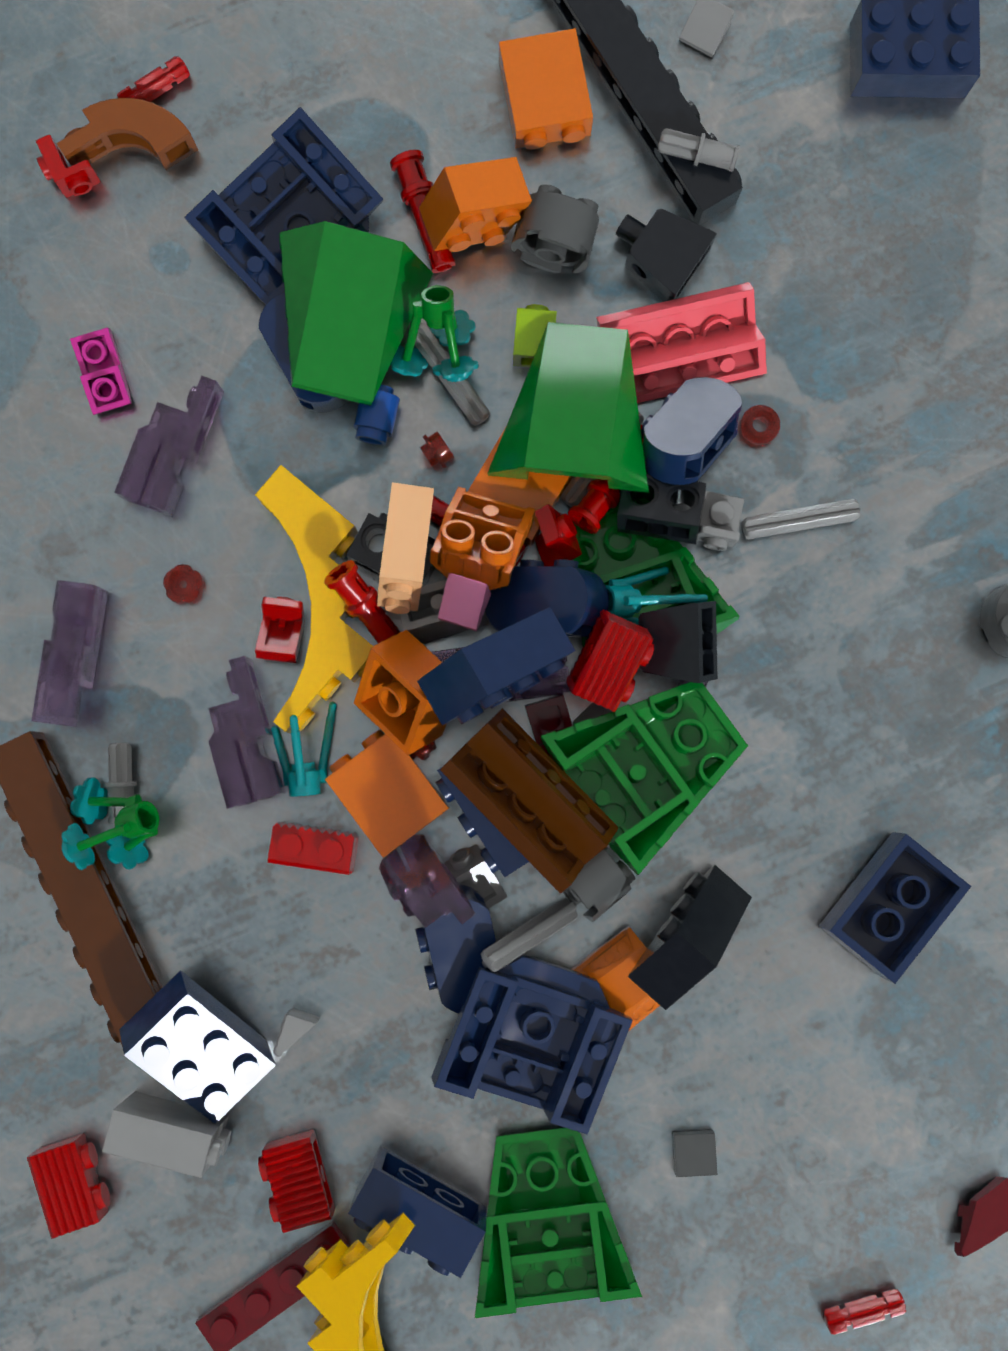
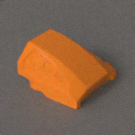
(480, 538)
(611, 966)

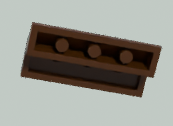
(530, 800)

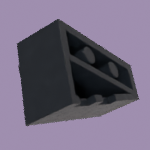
(692, 937)

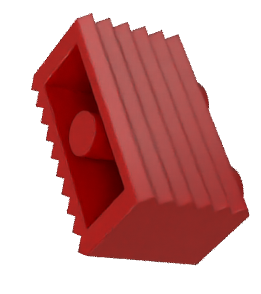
(610, 661)
(313, 848)
(297, 1181)
(69, 1185)

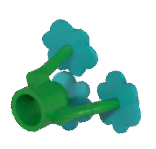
(448, 326)
(132, 826)

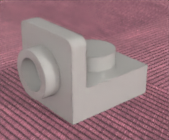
(720, 521)
(472, 871)

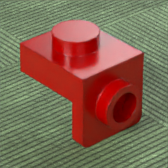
(70, 180)
(557, 536)
(280, 629)

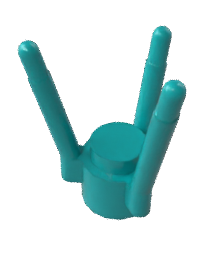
(626, 600)
(302, 776)

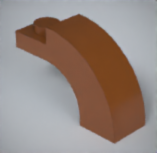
(128, 124)

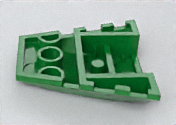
(346, 306)
(577, 411)
(624, 555)
(649, 764)
(548, 1228)

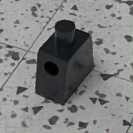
(665, 251)
(683, 642)

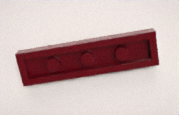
(263, 1295)

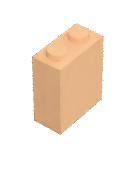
(404, 548)

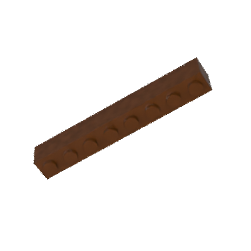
(84, 898)

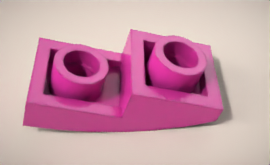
(101, 371)

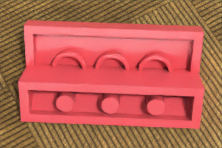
(692, 338)

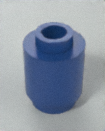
(377, 421)

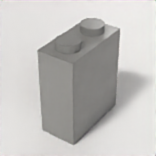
(165, 1135)

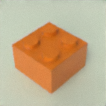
(475, 204)
(393, 696)

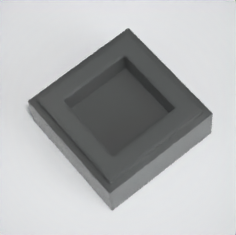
(694, 1153)

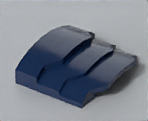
(287, 187)
(535, 1039)

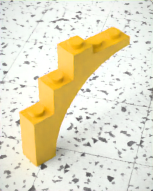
(319, 538)
(346, 1286)

